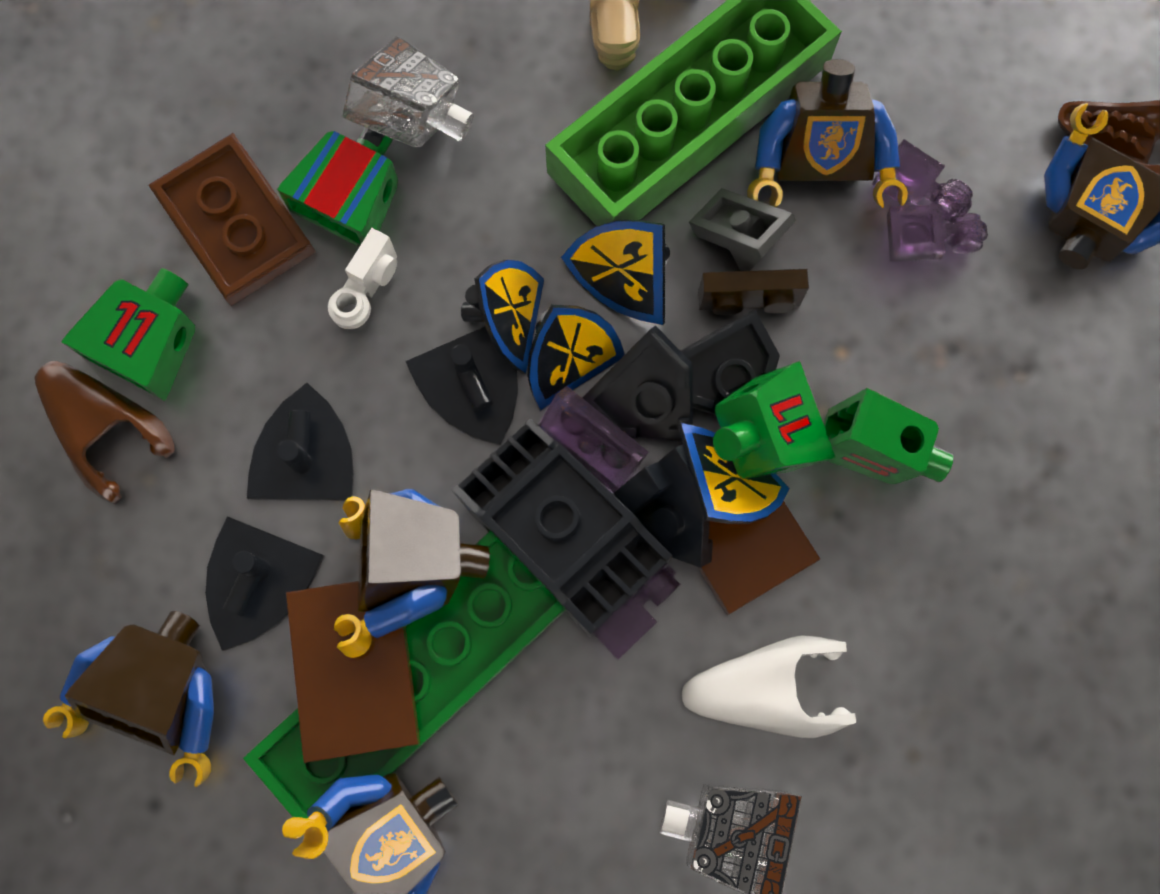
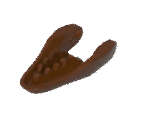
(1129, 130)
(85, 411)

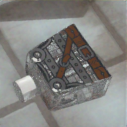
(406, 96)
(737, 835)

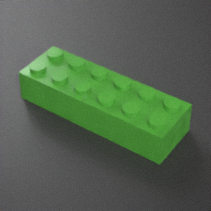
(688, 105)

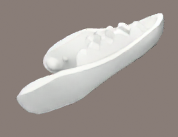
(762, 691)

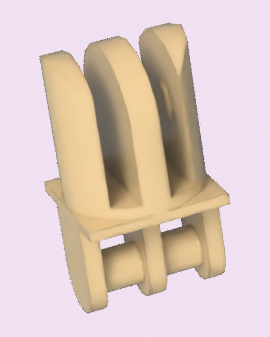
(615, 31)

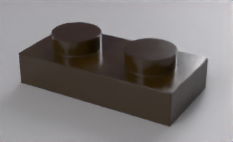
(768, 289)

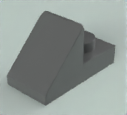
(742, 226)

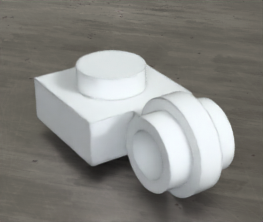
(370, 267)

